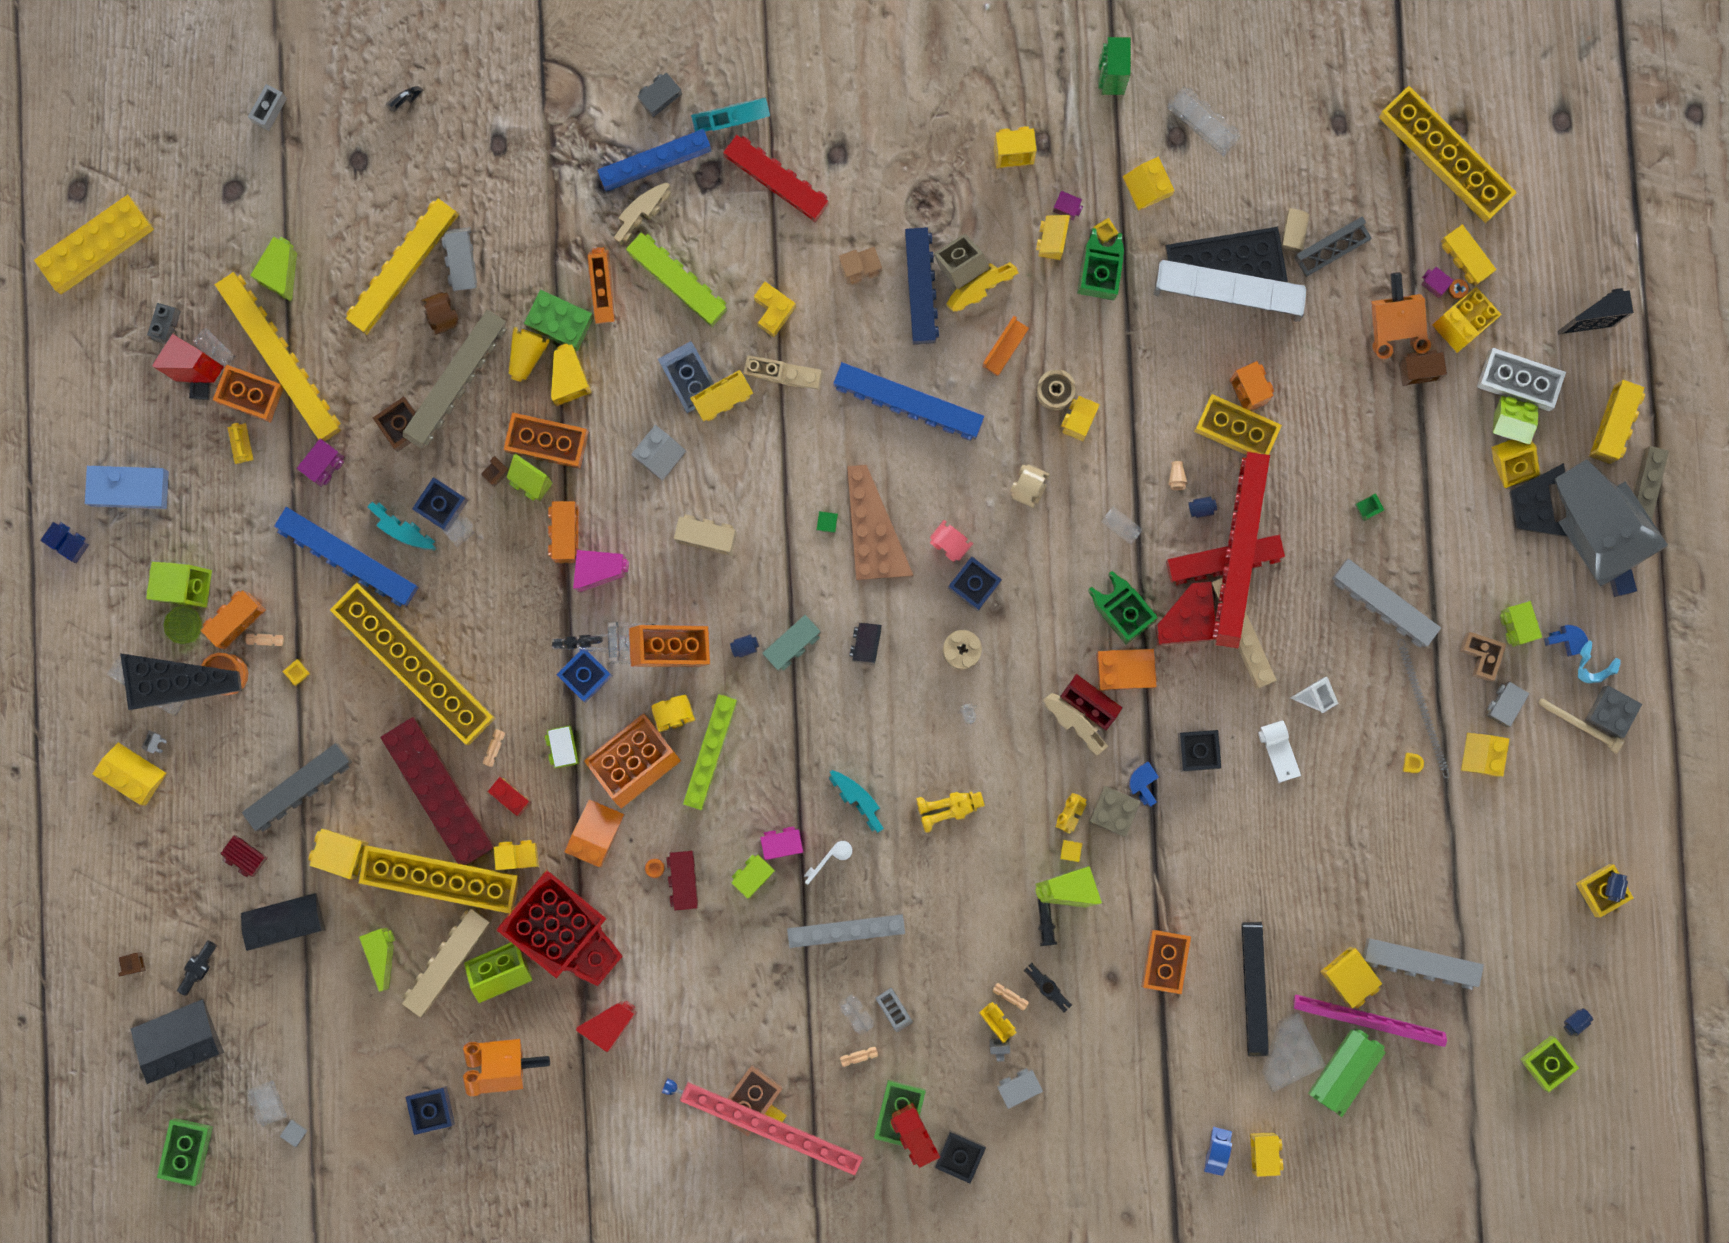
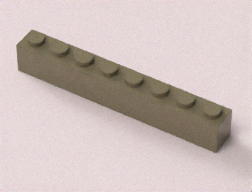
(454, 378)

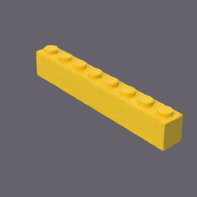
(402, 266)

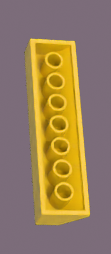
(438, 879)

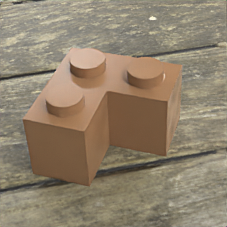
(860, 265)
(1488, 654)

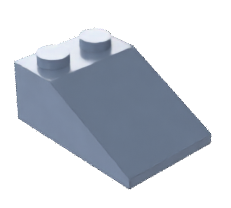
(686, 373)

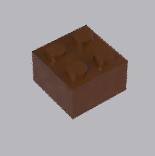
(1422, 368)
(393, 422)

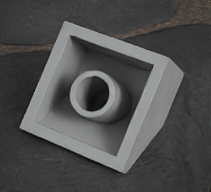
(658, 452)

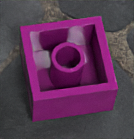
(321, 463)

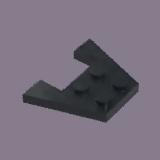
(1533, 504)

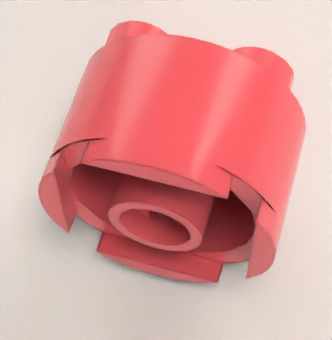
(951, 541)

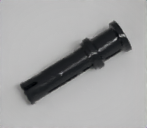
(1046, 926)

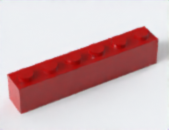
(776, 178)
(1212, 561)

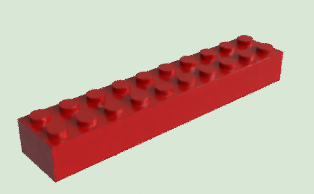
(1241, 554)

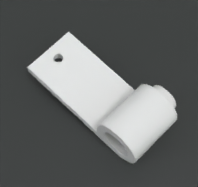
(1279, 750)
(841, 850)

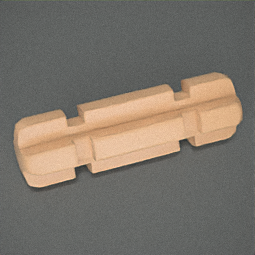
(264, 639)
(493, 748)
(1010, 996)
(859, 1056)

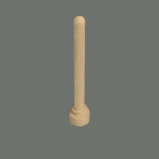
(1613, 743)

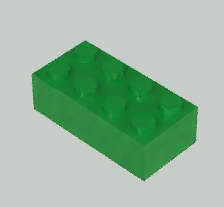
(1115, 66)

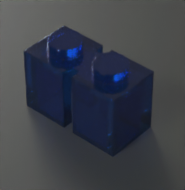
(62, 540)

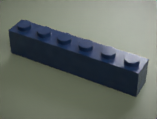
(920, 286)

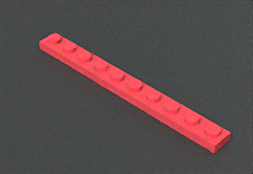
(771, 1128)

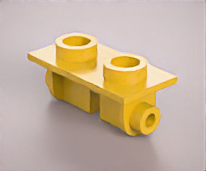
(240, 443)
(1066, 820)
(993, 1017)

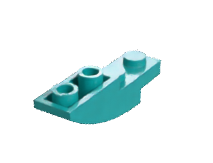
(731, 115)
(405, 533)
(854, 792)

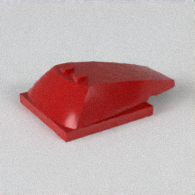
(561, 931)

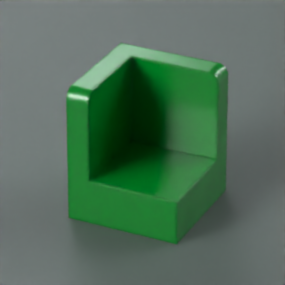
(1369, 507)

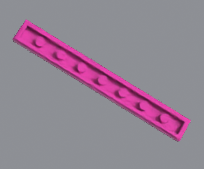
(1370, 1020)

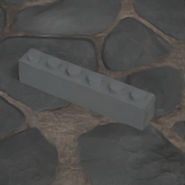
(297, 787)

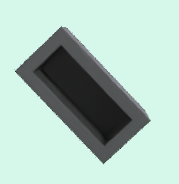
(659, 94)

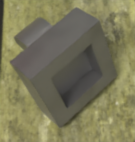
(151, 742)
(999, 1048)

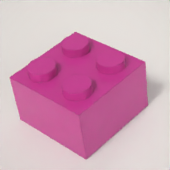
(781, 844)

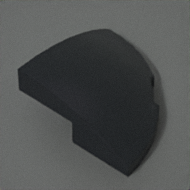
(408, 94)

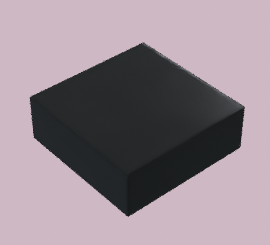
(200, 390)

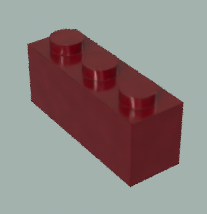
(1091, 702)
(682, 880)

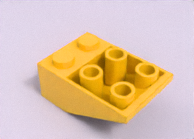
(1466, 319)

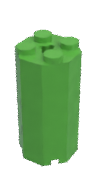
(1347, 1071)

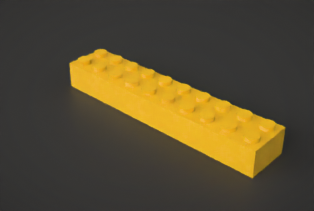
(412, 664)

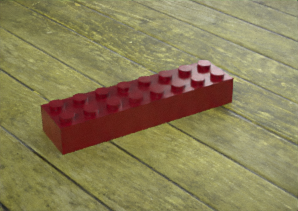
(437, 792)

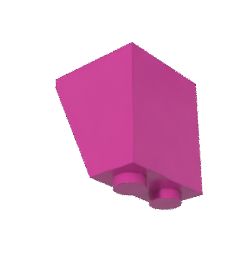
(598, 569)

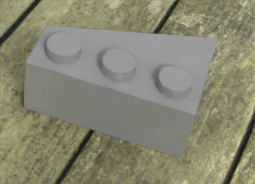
(460, 259)

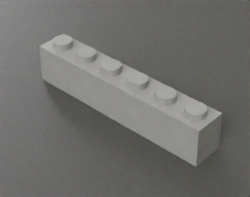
(1386, 603)
(846, 931)
(1422, 962)

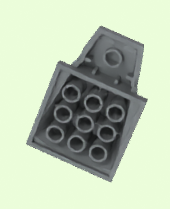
(1605, 522)

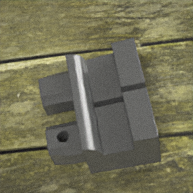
(162, 322)

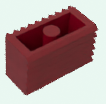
(243, 856)

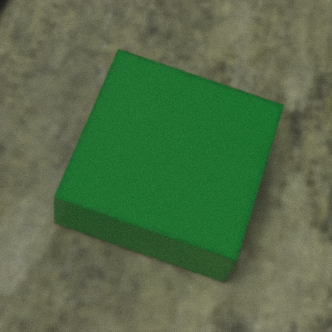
(827, 522)

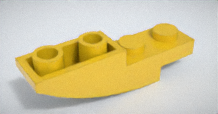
(975, 289)

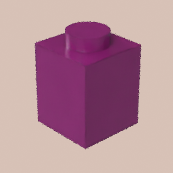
(1068, 205)
(1436, 281)

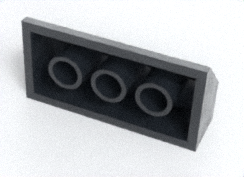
(281, 922)

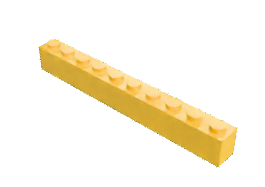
(278, 357)

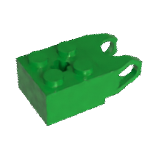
(1103, 261)
(1121, 602)

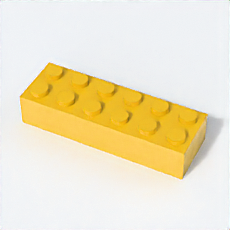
(94, 244)

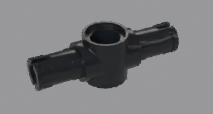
(196, 968)
(1055, 994)

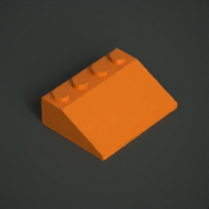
(632, 761)

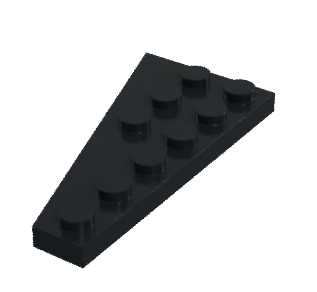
(1246, 253)
(162, 682)

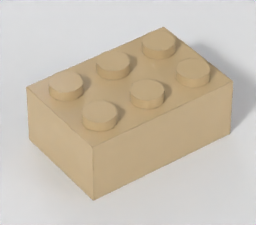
(705, 535)

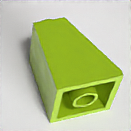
(277, 268)
(179, 584)
(1070, 889)

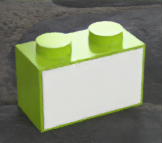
(562, 747)

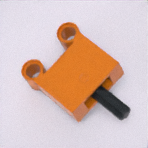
(1399, 319)
(501, 1066)

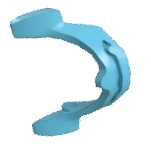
(1588, 677)

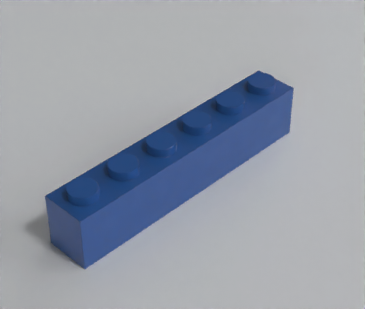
(654, 160)

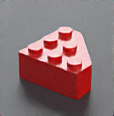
(1189, 618)
(914, 1136)

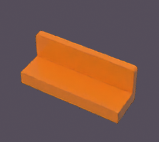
(1005, 346)

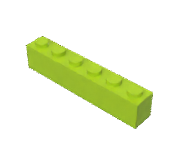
(677, 280)
(710, 752)

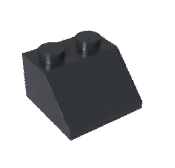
(866, 643)

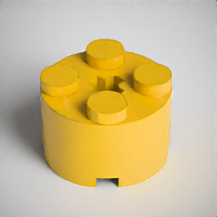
(672, 713)

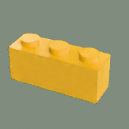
(1467, 255)
(721, 396)

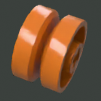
(228, 662)

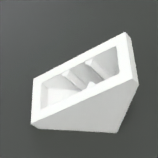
(1318, 696)

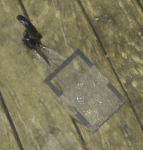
(617, 638)

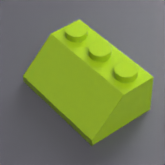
(497, 972)

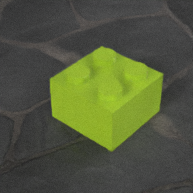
(1515, 419)
(1520, 624)
(752, 876)
(1549, 1063)

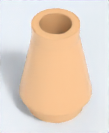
(1177, 476)

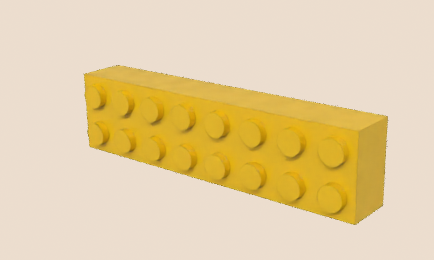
(1447, 154)

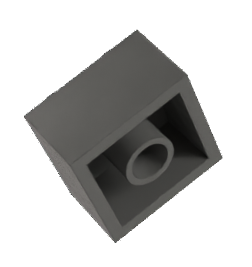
(1613, 712)

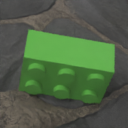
(558, 320)
(895, 1098)
(184, 1152)

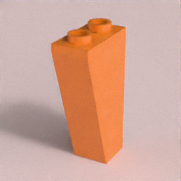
(601, 285)

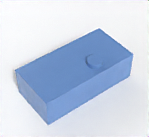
(126, 487)

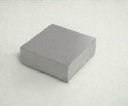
(293, 1133)

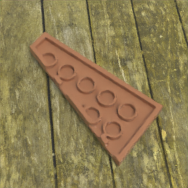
(874, 538)

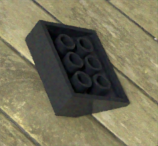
(1603, 314)
(176, 1041)

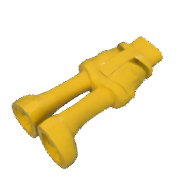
(959, 804)

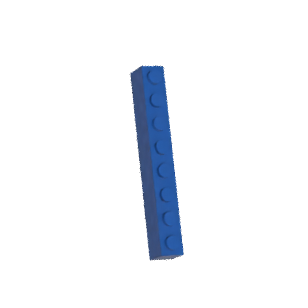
(909, 401)
(345, 556)

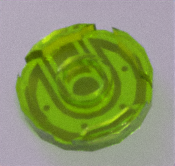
(182, 625)

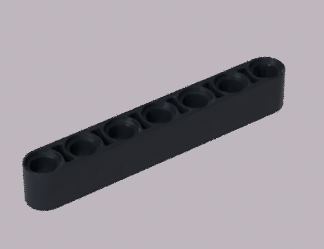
(1255, 989)

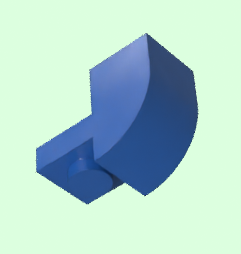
(1572, 636)
(1139, 780)
(1218, 1152)

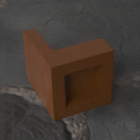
(495, 471)
(131, 964)

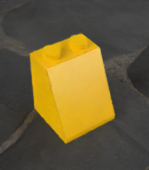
(568, 376)
(337, 853)
(1351, 977)

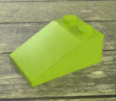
(528, 478)
(379, 953)

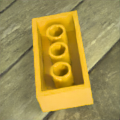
(1617, 421)
(1237, 427)

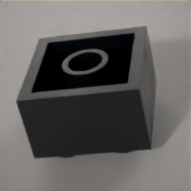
(1199, 750)
(960, 1156)

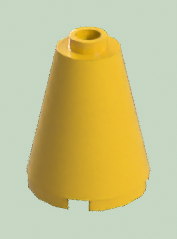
(525, 353)

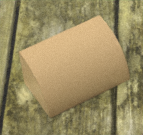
(1295, 230)

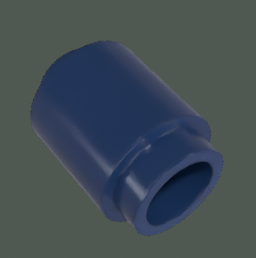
(1202, 507)
(744, 646)
(1616, 887)
(1578, 1022)

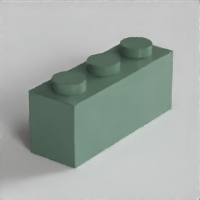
(792, 643)

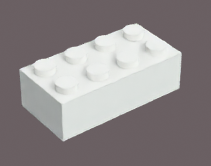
(1521, 379)

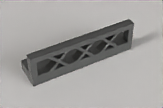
(1330, 240)

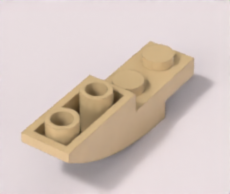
(645, 205)
(783, 373)
(1069, 716)

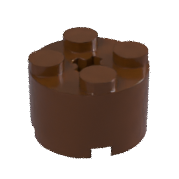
(439, 312)

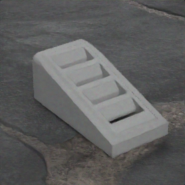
(897, 1027)

